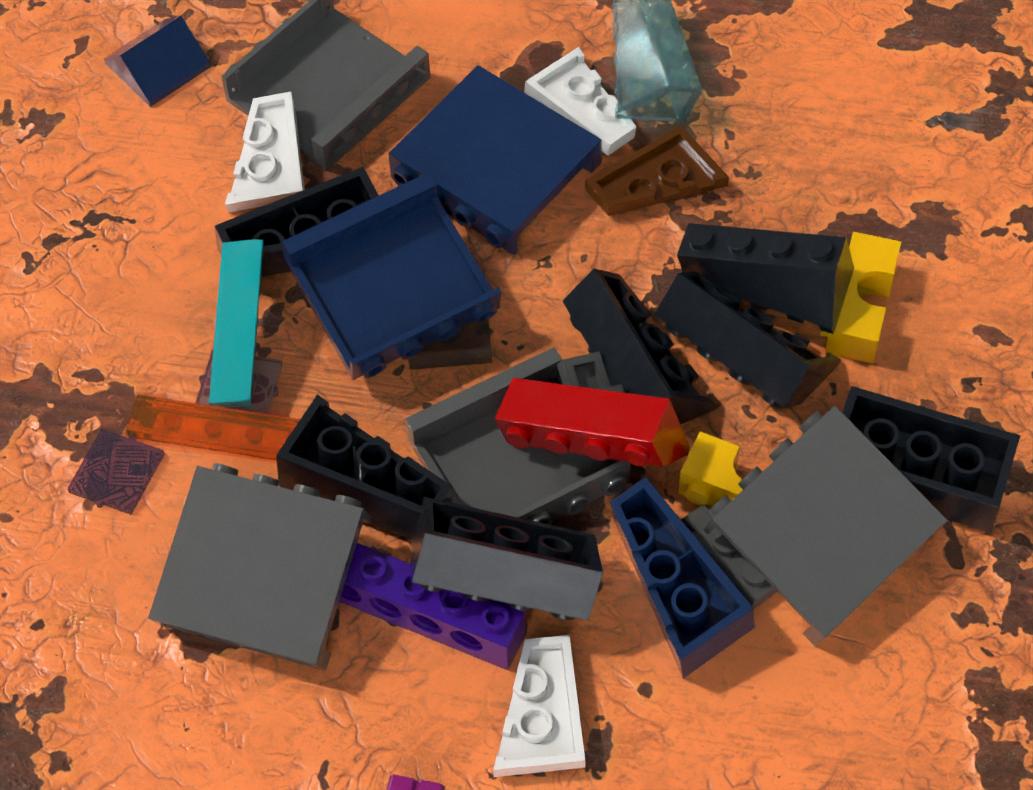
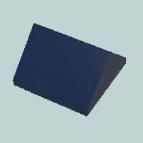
(159, 60)

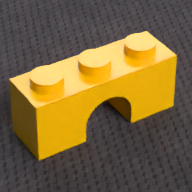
(861, 322)
(710, 471)

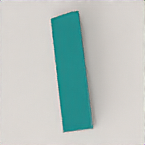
(236, 323)

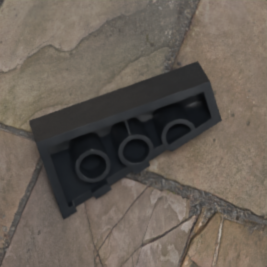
(773, 269)
(743, 340)
(630, 347)

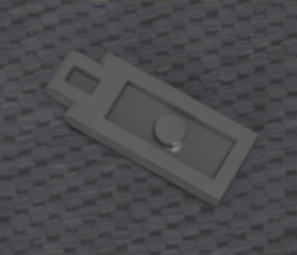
(729, 559)

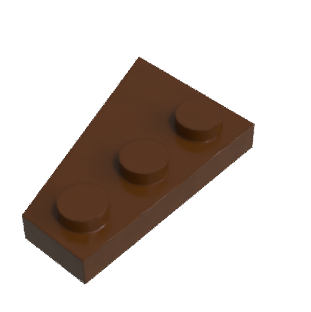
(656, 174)

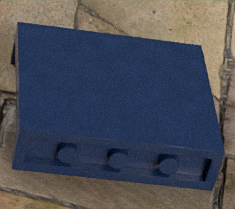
(494, 156)
(390, 277)

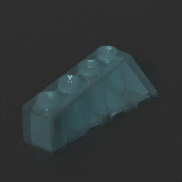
(652, 62)

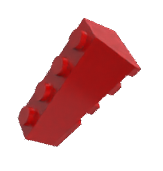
(591, 423)

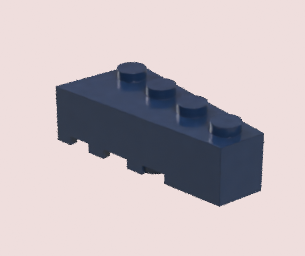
(685, 586)

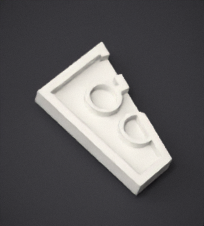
(578, 95)
(270, 155)
(543, 714)

